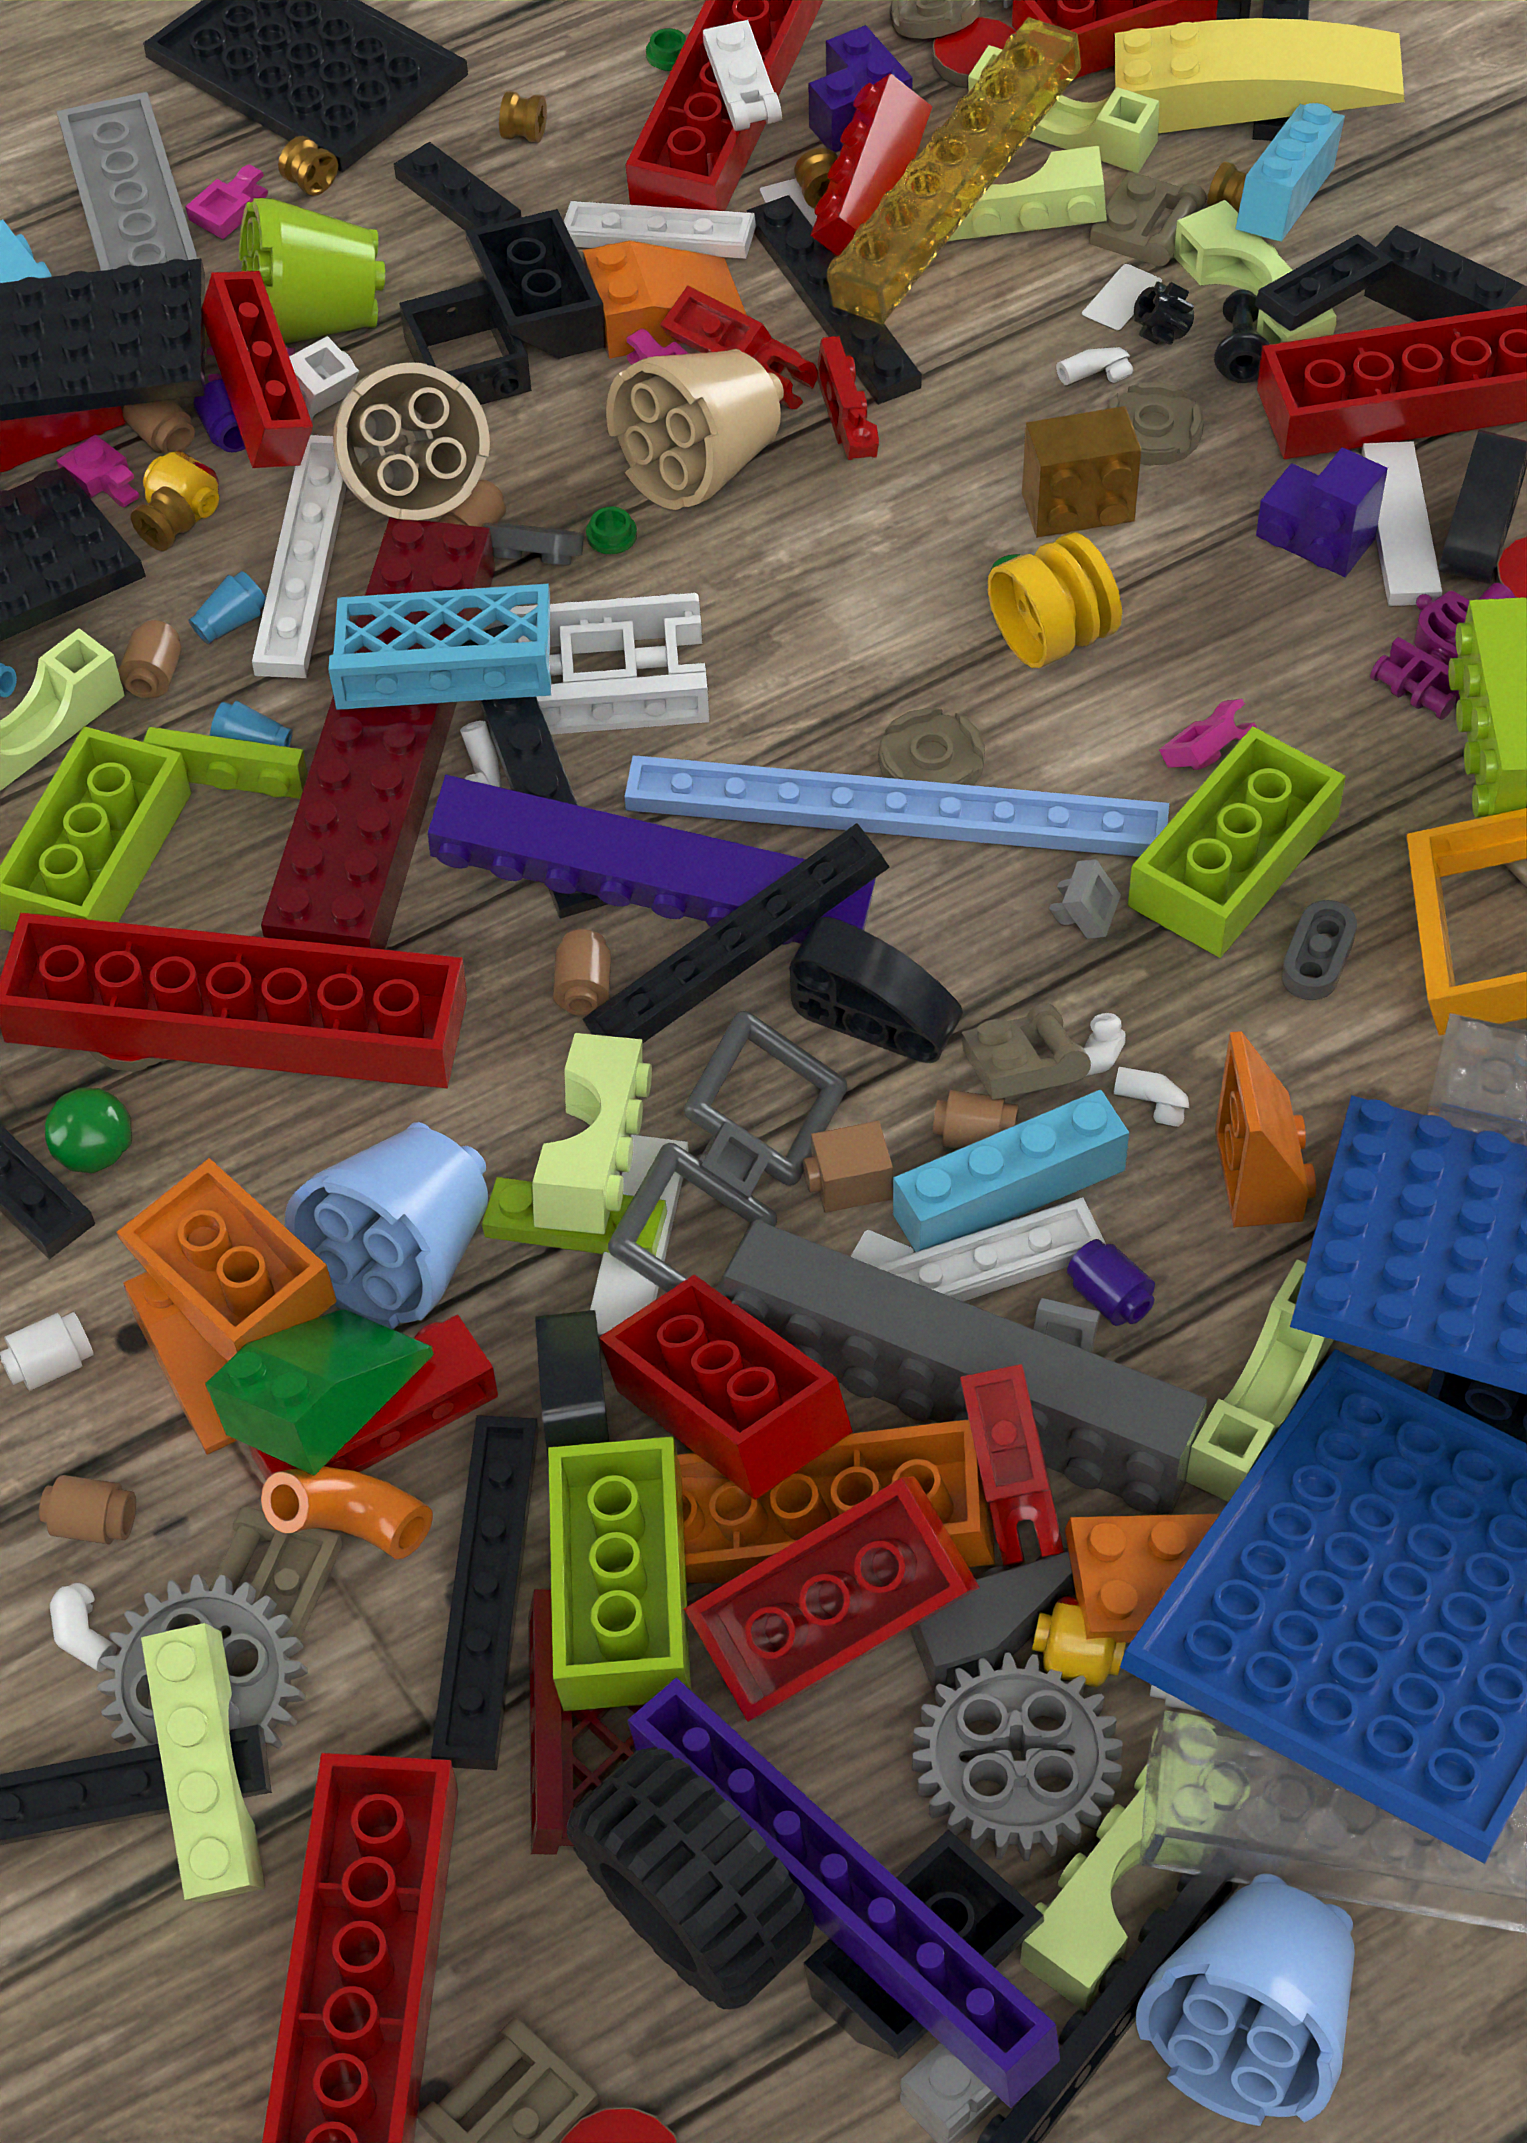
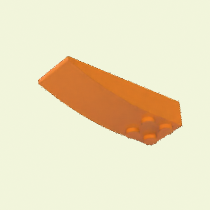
(733, 1532)

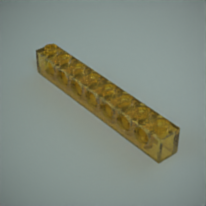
(953, 170)

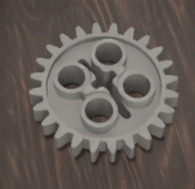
(255, 1697)
(1023, 1809)

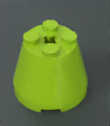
(313, 268)

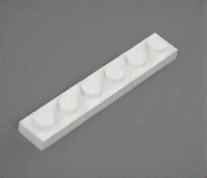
(301, 564)

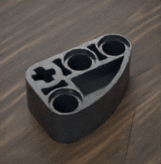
(1485, 507)
(871, 992)
(571, 1379)

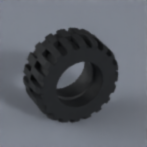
(691, 1877)

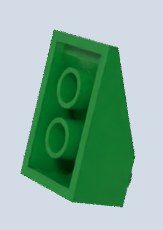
(313, 1385)

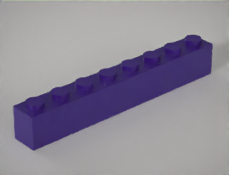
(609, 855)
(862, 1904)

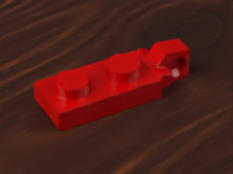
(843, 402)

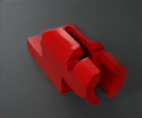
(718, 327)
(1011, 1460)

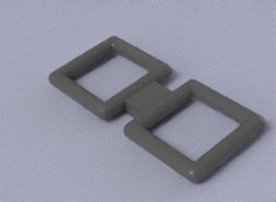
(733, 1155)

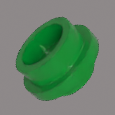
(665, 48)
(611, 530)

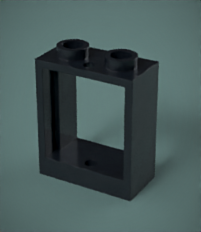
(429, 323)

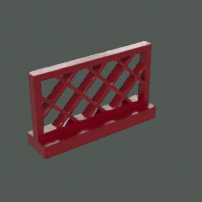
(552, 1739)

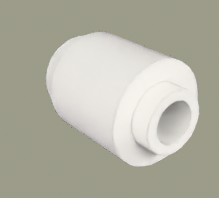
(45, 1350)

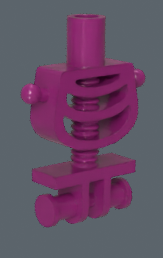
(1434, 648)

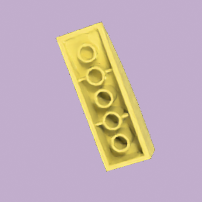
(1257, 69)

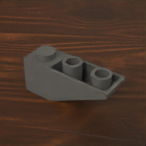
(992, 1618)

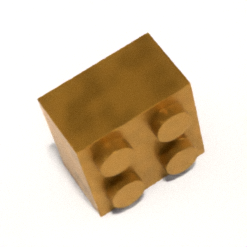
(1081, 471)

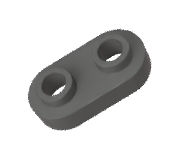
(555, 545)
(1316, 953)

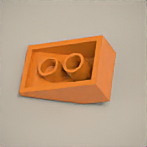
(645, 281)
(1260, 1142)
(227, 1261)
(182, 1355)

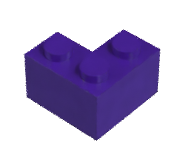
(850, 64)
(1325, 515)

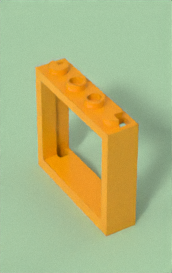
(1448, 852)

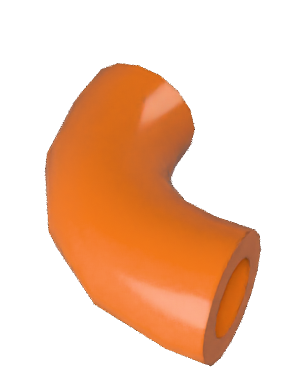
(347, 1504)

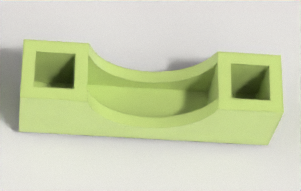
(1120, 124)
(1058, 195)
(1220, 254)
(69, 691)
(580, 1176)
(1261, 1398)
(206, 1806)
(1080, 1925)

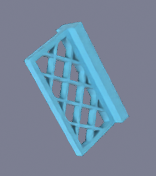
(445, 668)

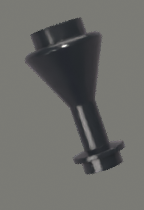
(1241, 350)

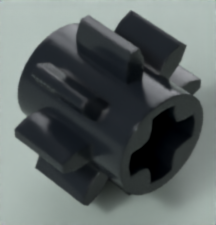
(1164, 313)

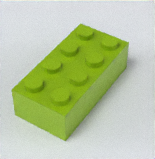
(1493, 702)
(94, 830)
(1235, 841)
(617, 1572)

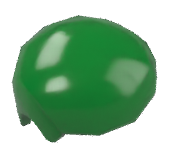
(88, 1130)

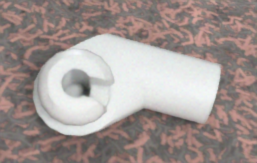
(1091, 361)
(481, 753)
(1105, 1042)
(1155, 1088)
(71, 1627)

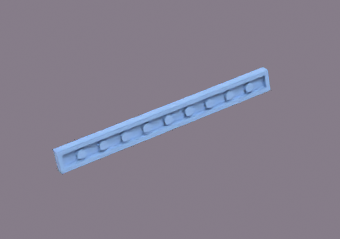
(894, 806)

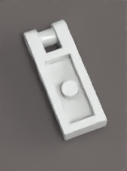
(741, 75)

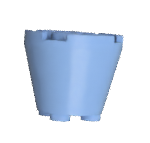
(393, 1222)
(1256, 2004)

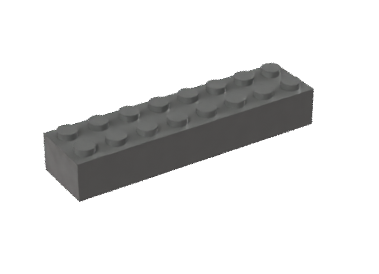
(913, 1345)

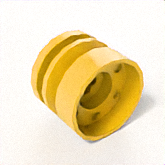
(1054, 600)

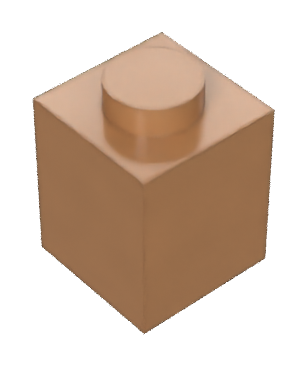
(850, 1167)

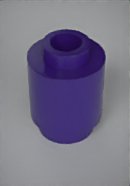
(218, 417)
(1111, 1282)

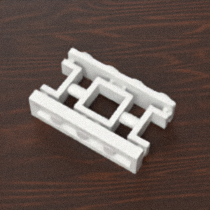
(618, 696)

